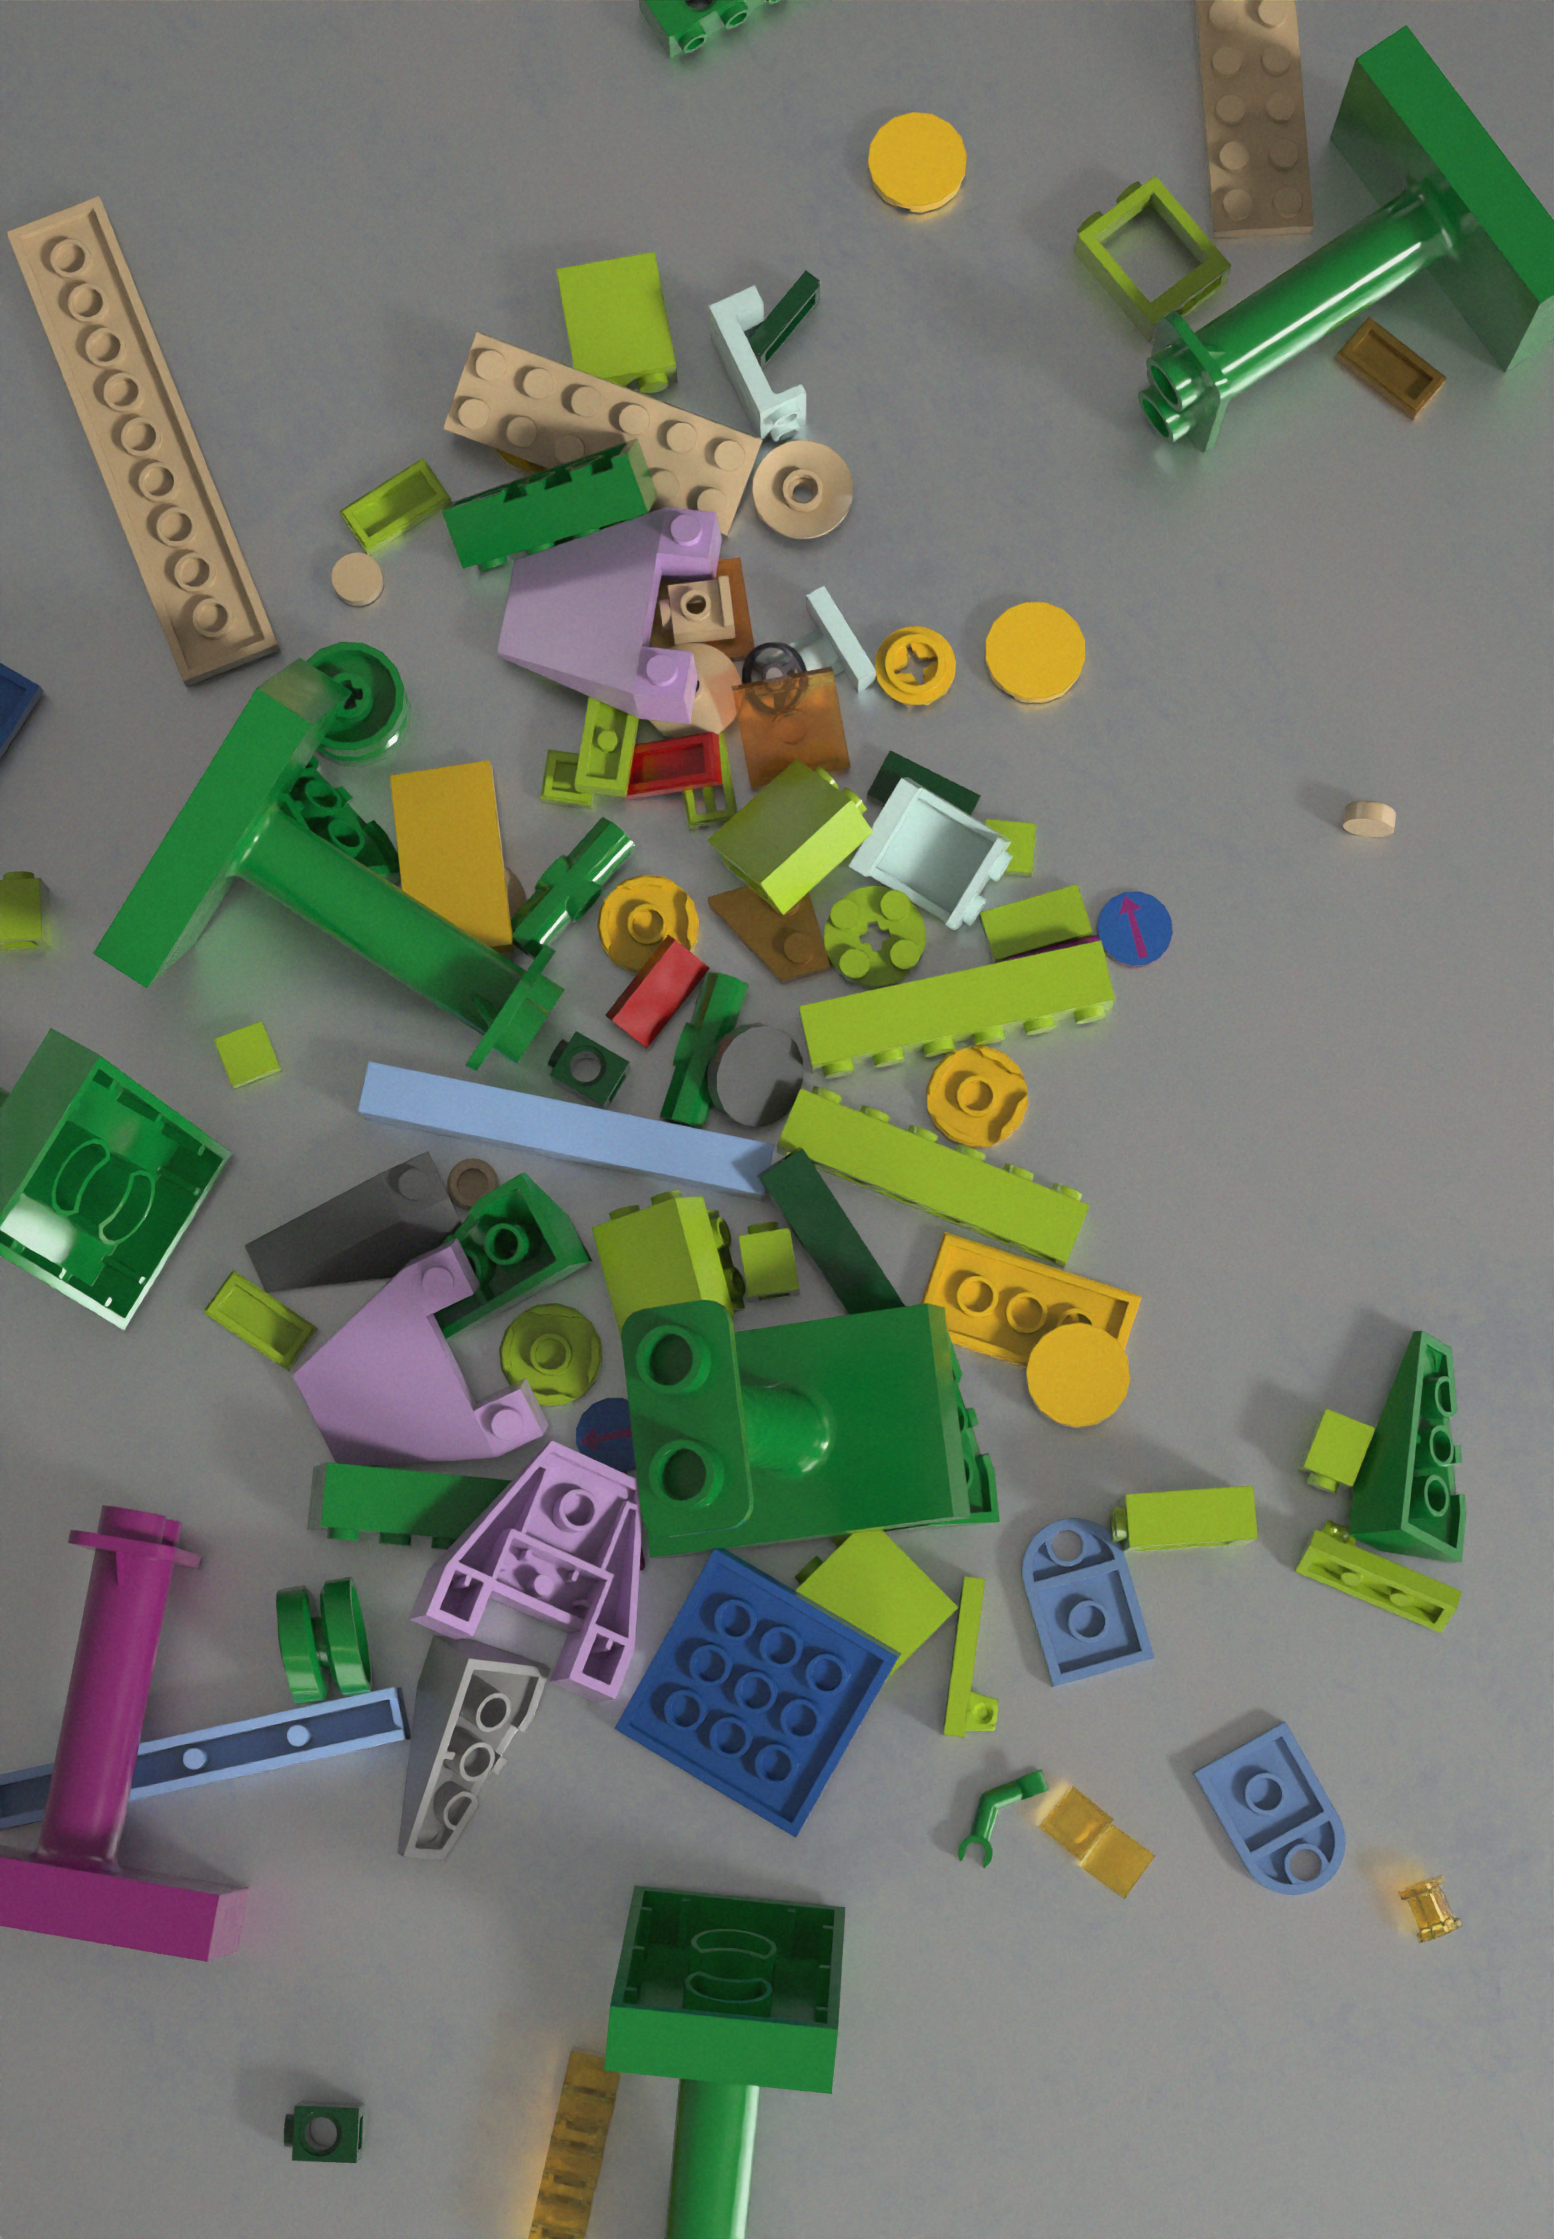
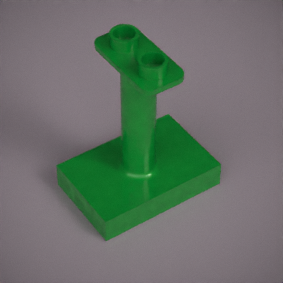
(1444, 207)
(238, 830)
(96, 1178)
(790, 1426)
(728, 2004)

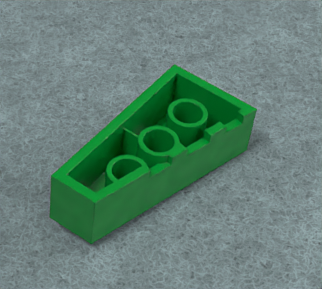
(551, 506)
(396, 1503)

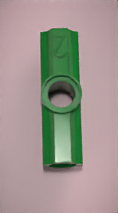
(570, 887)
(713, 1018)

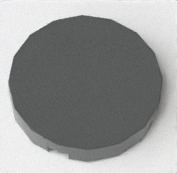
(755, 1075)

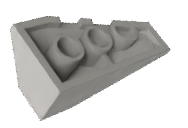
(463, 1720)

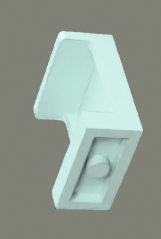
(770, 414)
(933, 853)

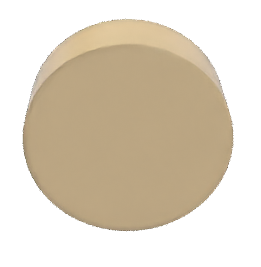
(357, 579)
(1369, 819)
(471, 1181)

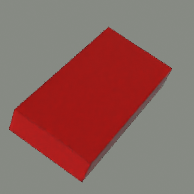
(675, 765)
(657, 991)

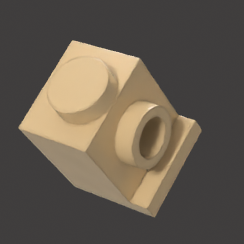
(712, 624)

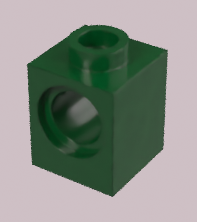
(602, 1089)
(349, 2125)

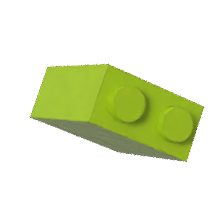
(619, 321)
(791, 834)
(660, 1255)
(877, 1591)

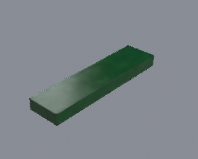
(828, 1235)

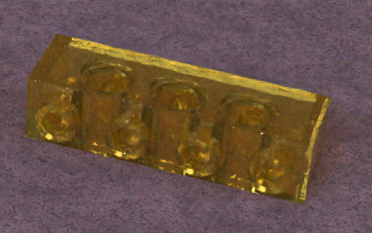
(576, 2147)

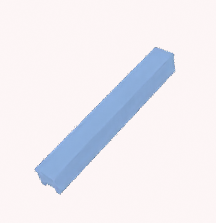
(564, 1131)
(232, 1750)

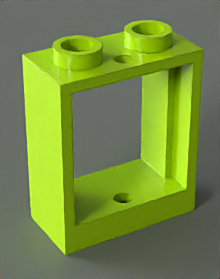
(1183, 295)
(1184, 1519)

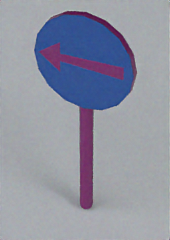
(1131, 928)
(607, 1437)

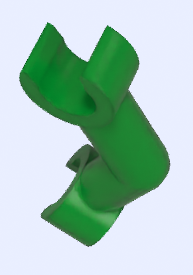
(995, 1799)

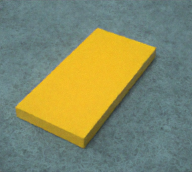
(454, 848)
(1008, 1302)

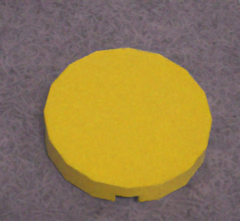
(917, 162)
(1035, 652)
(641, 916)
(976, 1097)
(1077, 1375)

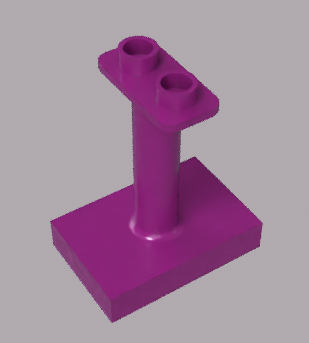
(74, 1874)

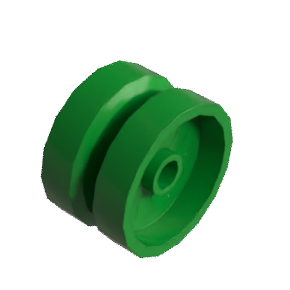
(381, 710)
(315, 1642)

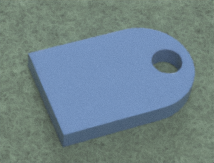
(1083, 1606)
(1273, 1809)

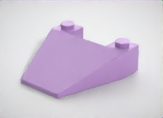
(590, 609)
(393, 1388)
(559, 1550)

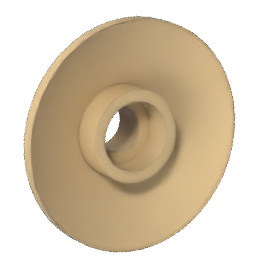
(802, 466)
(714, 700)

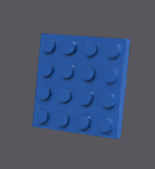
(757, 1691)

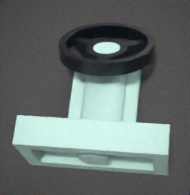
(826, 646)

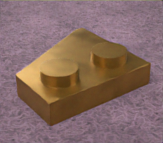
(785, 943)

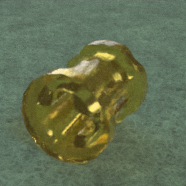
(1430, 1908)

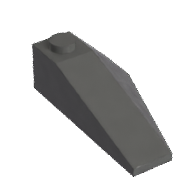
(360, 1232)

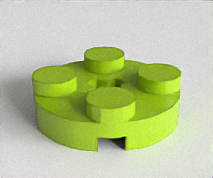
(892, 913)

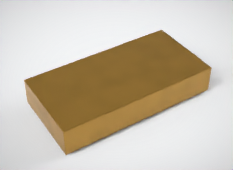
(1390, 368)

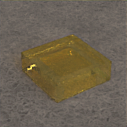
(1076, 1823)
(1117, 1861)

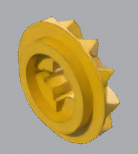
(926, 646)

